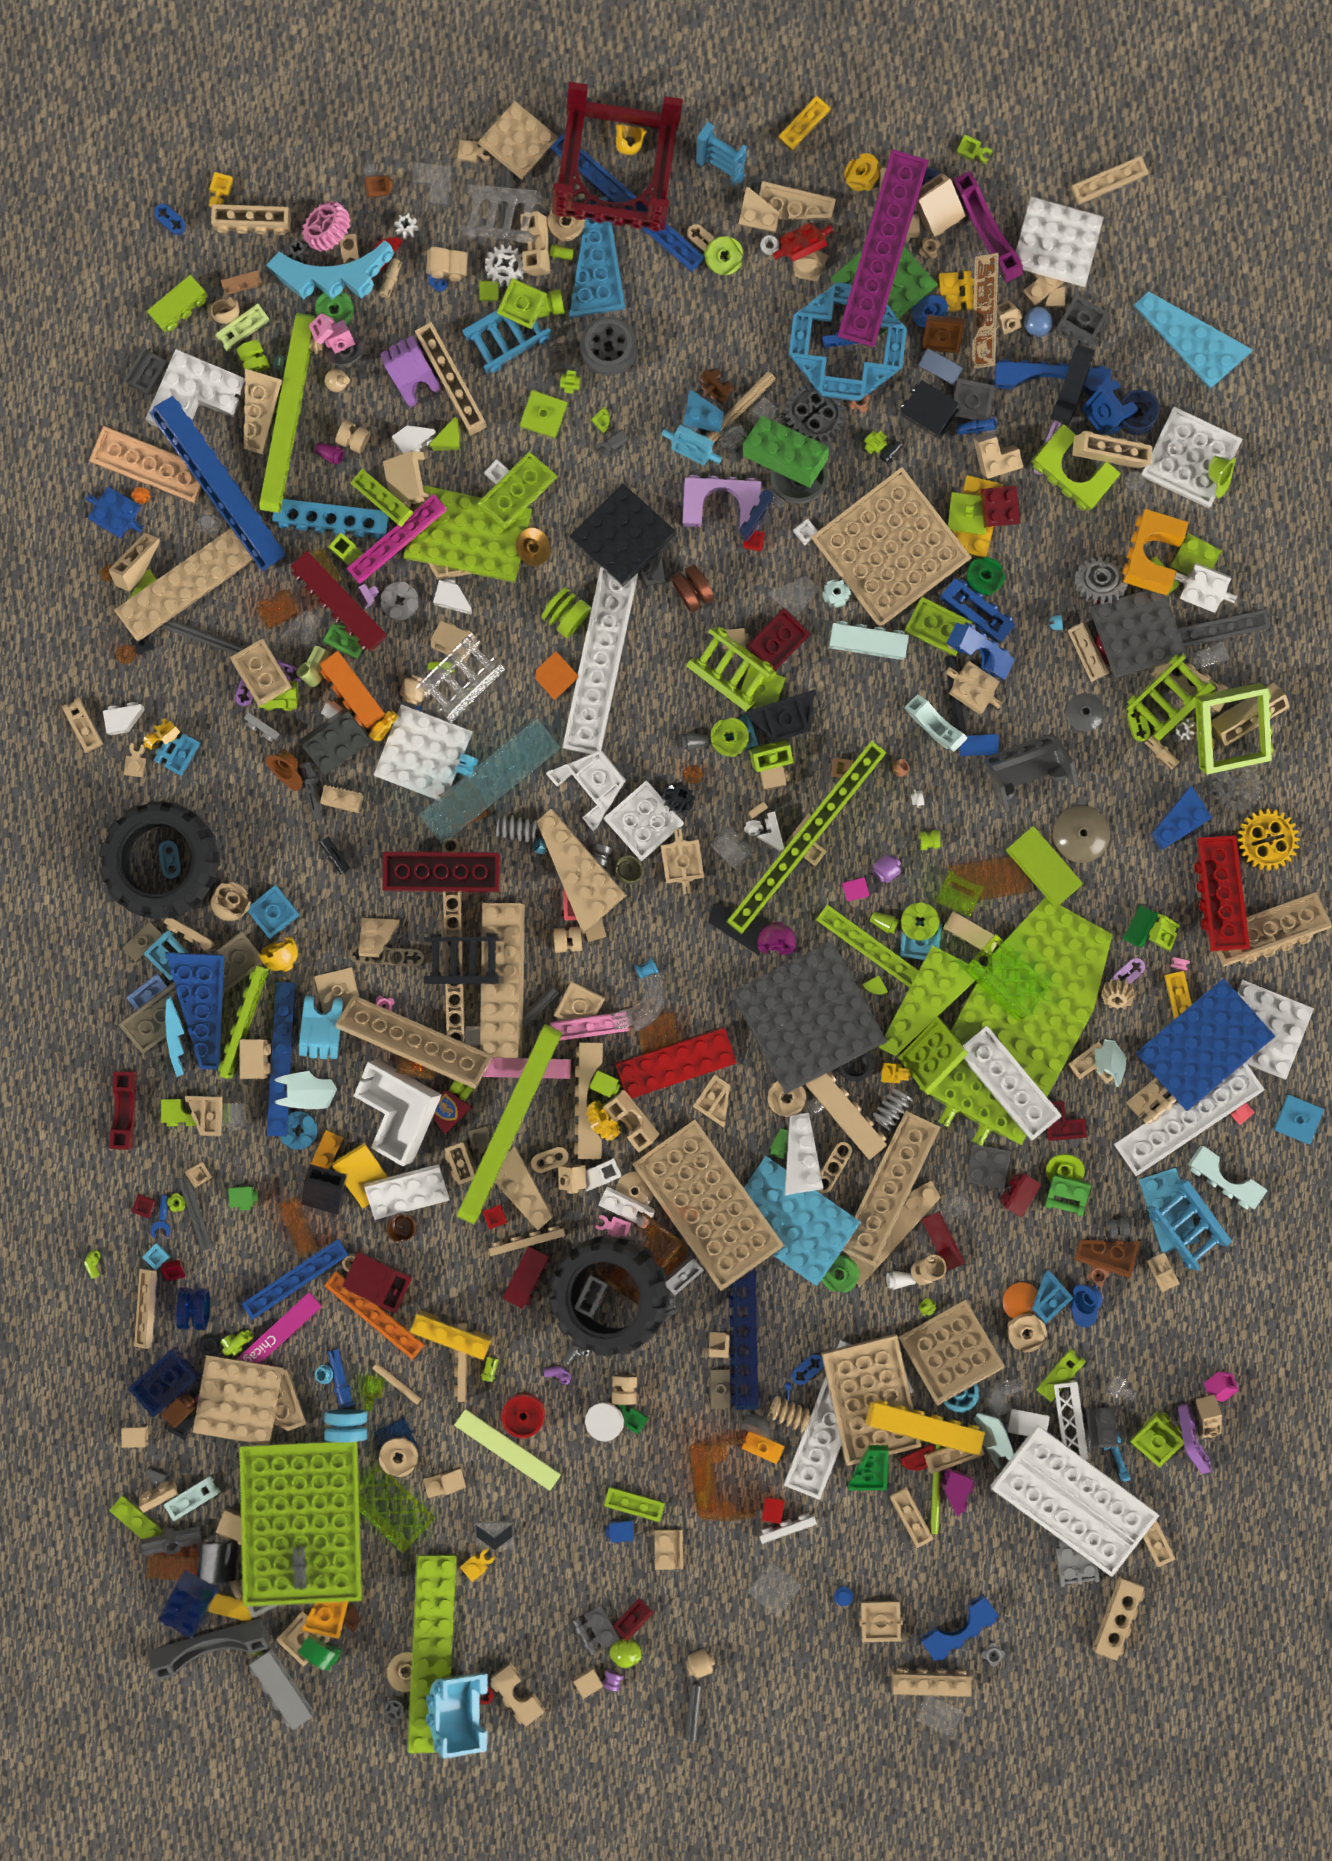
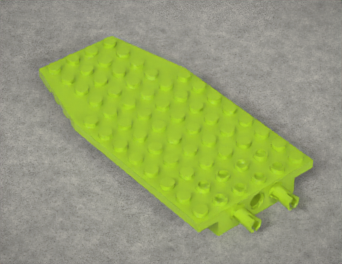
(1071, 960)

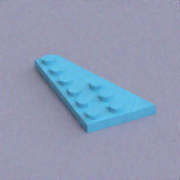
(1199, 345)

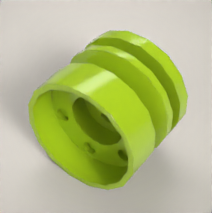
(565, 612)

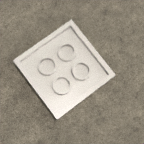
(643, 821)

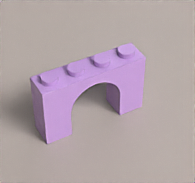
(698, 489)

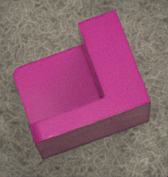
(855, 889)
(1221, 1385)

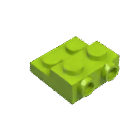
(1158, 1438)

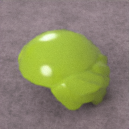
(625, 1653)

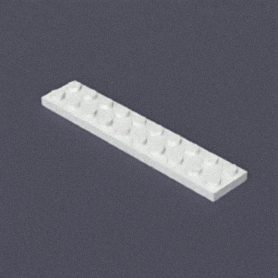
(599, 664)

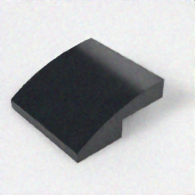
(217, 1561)

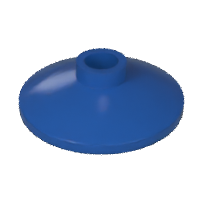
(929, 305)

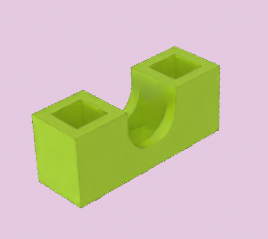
(173, 1113)

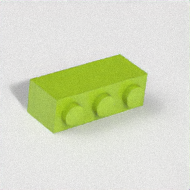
(178, 304)

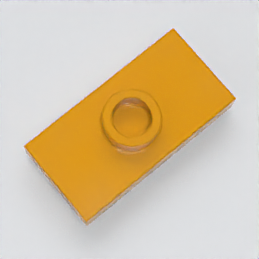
(763, 1447)

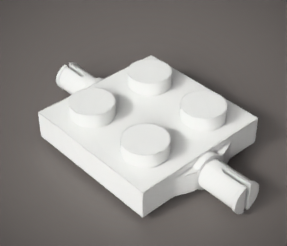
(1205, 587)

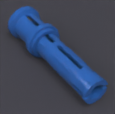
(342, 1388)

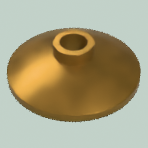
(539, 544)

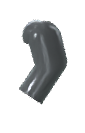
(573, 1352)

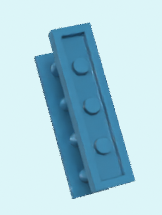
(720, 154)
(490, 323)
(1207, 1222)

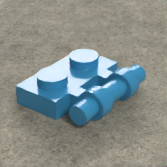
(180, 756)

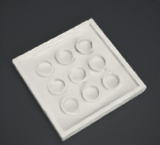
(1058, 241)
(1184, 456)
(422, 752)
(1286, 1021)

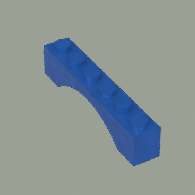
(1011, 374)

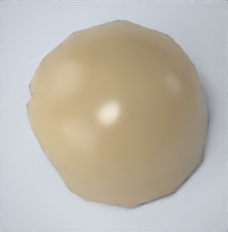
(222, 305)

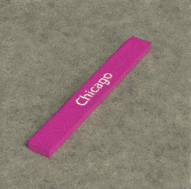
(280, 1330)

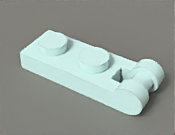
(191, 1498)

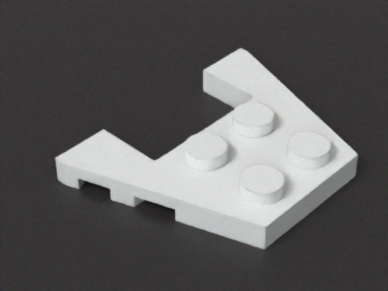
(597, 778)

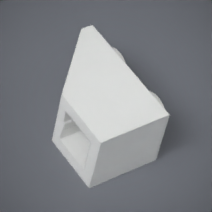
(413, 438)
(122, 719)
(602, 1174)

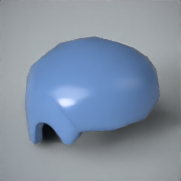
(1038, 321)

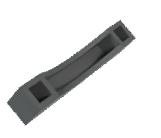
(170, 1659)

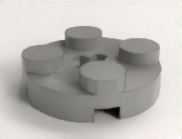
(410, 603)

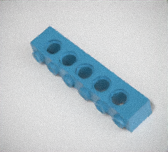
(342, 513)

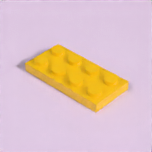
(975, 543)

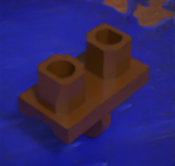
(713, 387)

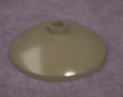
(1068, 837)

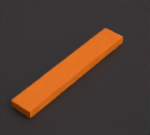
(376, 1317)

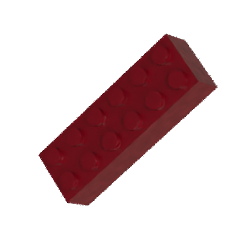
(442, 872)

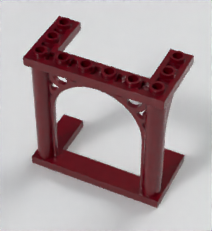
(563, 193)

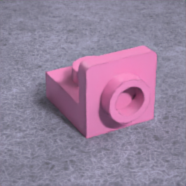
(321, 328)

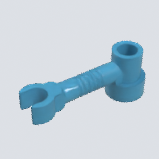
(1122, 1470)

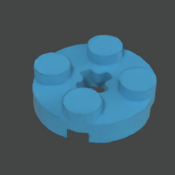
(310, 1130)

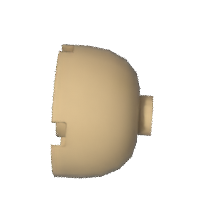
(230, 901)

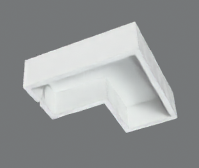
(199, 382)
(406, 1108)

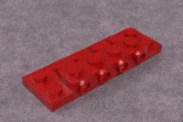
(1221, 893)

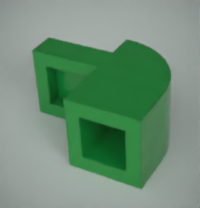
(319, 1652)

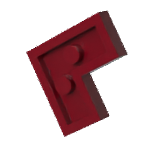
(1065, 1129)

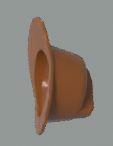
(285, 767)

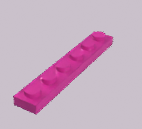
(396, 539)

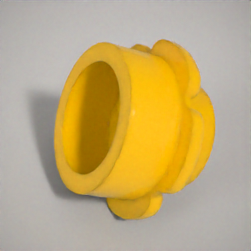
(150, 739)

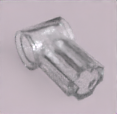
(1213, 655)

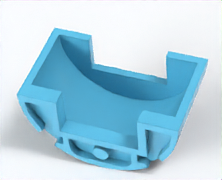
(455, 1715)

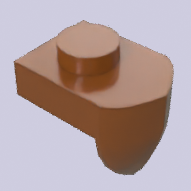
(378, 186)

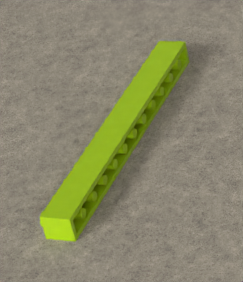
(806, 837)

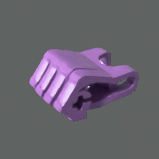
(409, 368)

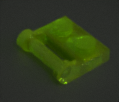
(955, 899)

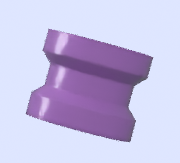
(612, 1680)

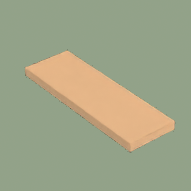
(145, 464)

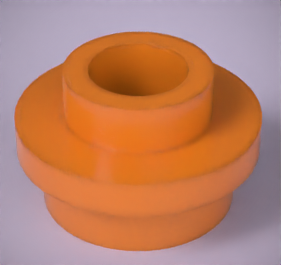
(140, 495)

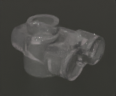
(1118, 1388)

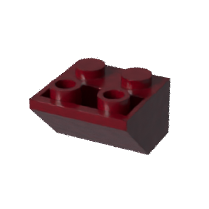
(1019, 1194)

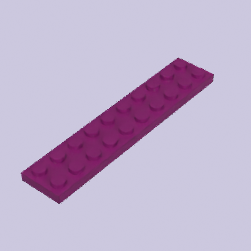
(882, 248)

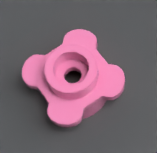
(388, 1002)

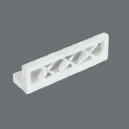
(1077, 1416)

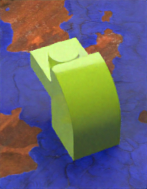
(344, 549)

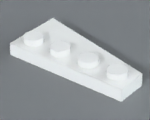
(802, 1161)

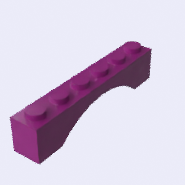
(981, 218)

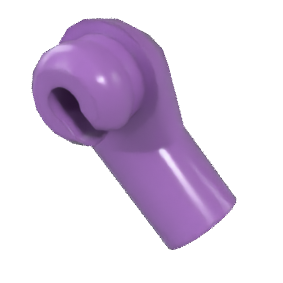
(559, 1372)

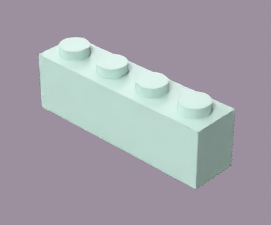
(868, 641)

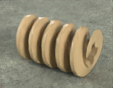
(789, 1413)

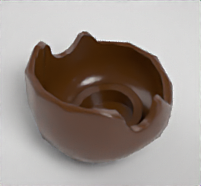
(403, 1220)

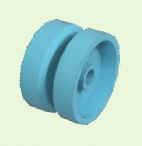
(345, 1425)

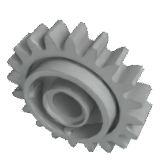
(1109, 588)

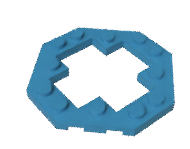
(814, 366)

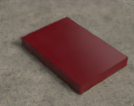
(778, 639)

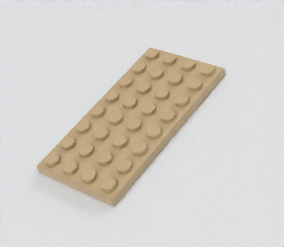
(708, 1205)

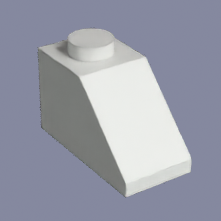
(451, 597)

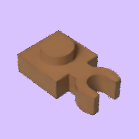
(840, 767)

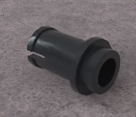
(888, 454)

